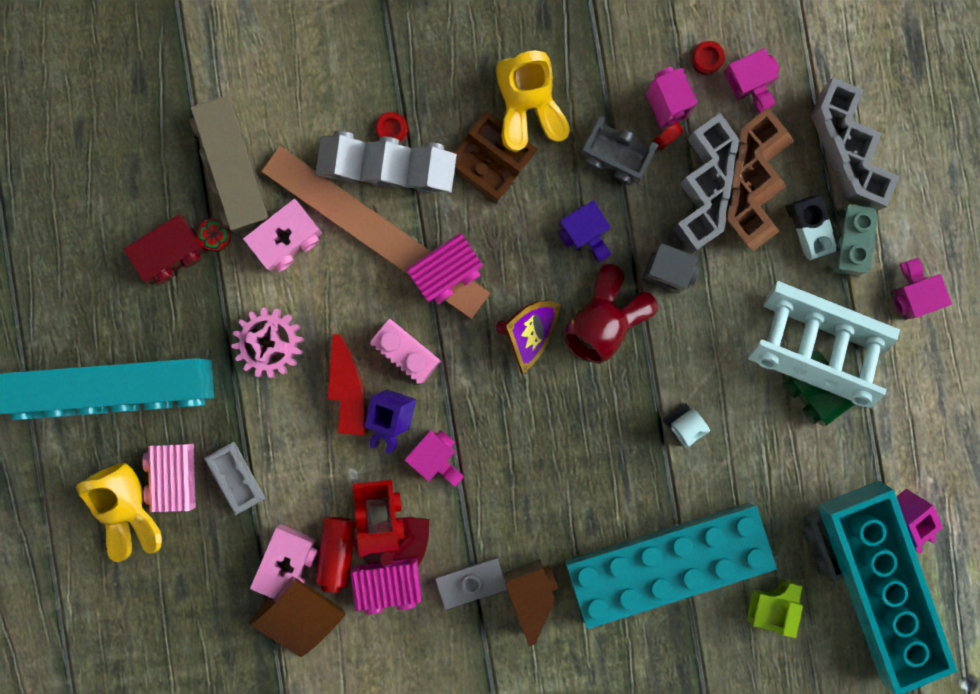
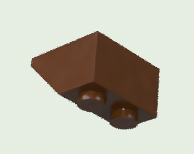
(532, 596)

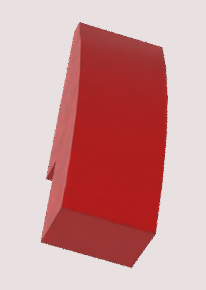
(347, 386)

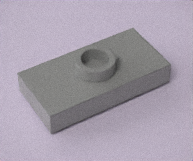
(234, 478)
(471, 583)

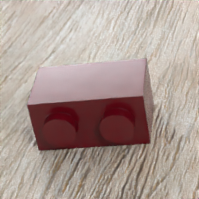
(165, 251)

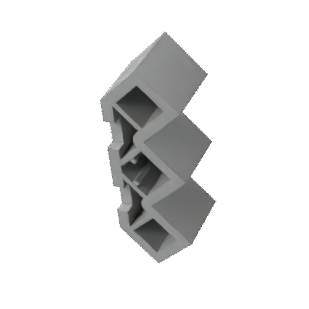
(851, 146)
(386, 163)
(710, 184)

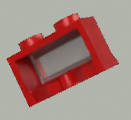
(376, 517)

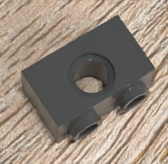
(671, 269)

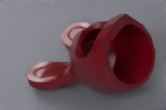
(603, 323)

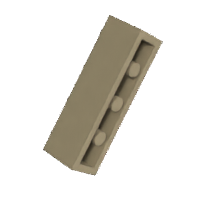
(231, 164)

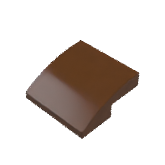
(486, 161)
(297, 617)

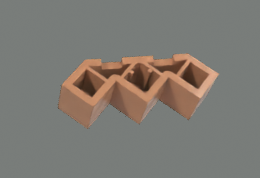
(756, 179)

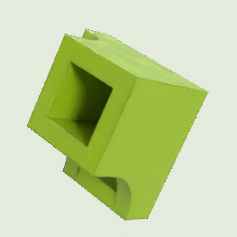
(777, 609)

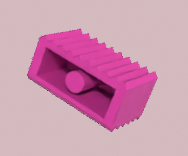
(670, 97)
(445, 269)
(386, 585)

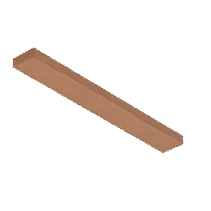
(361, 222)

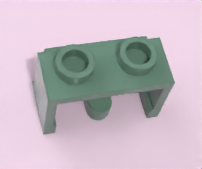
(857, 240)

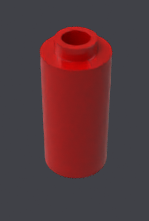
(335, 553)

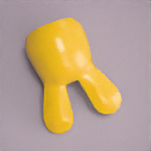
(528, 85)
(115, 500)

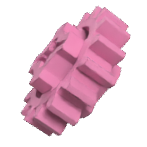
(263, 356)

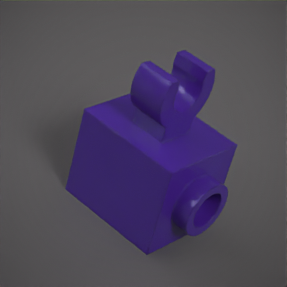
(584, 229)
(389, 416)

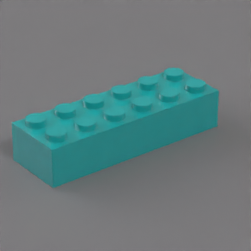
(99, 387)
(670, 565)
(887, 587)

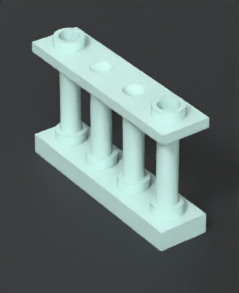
(836, 320)

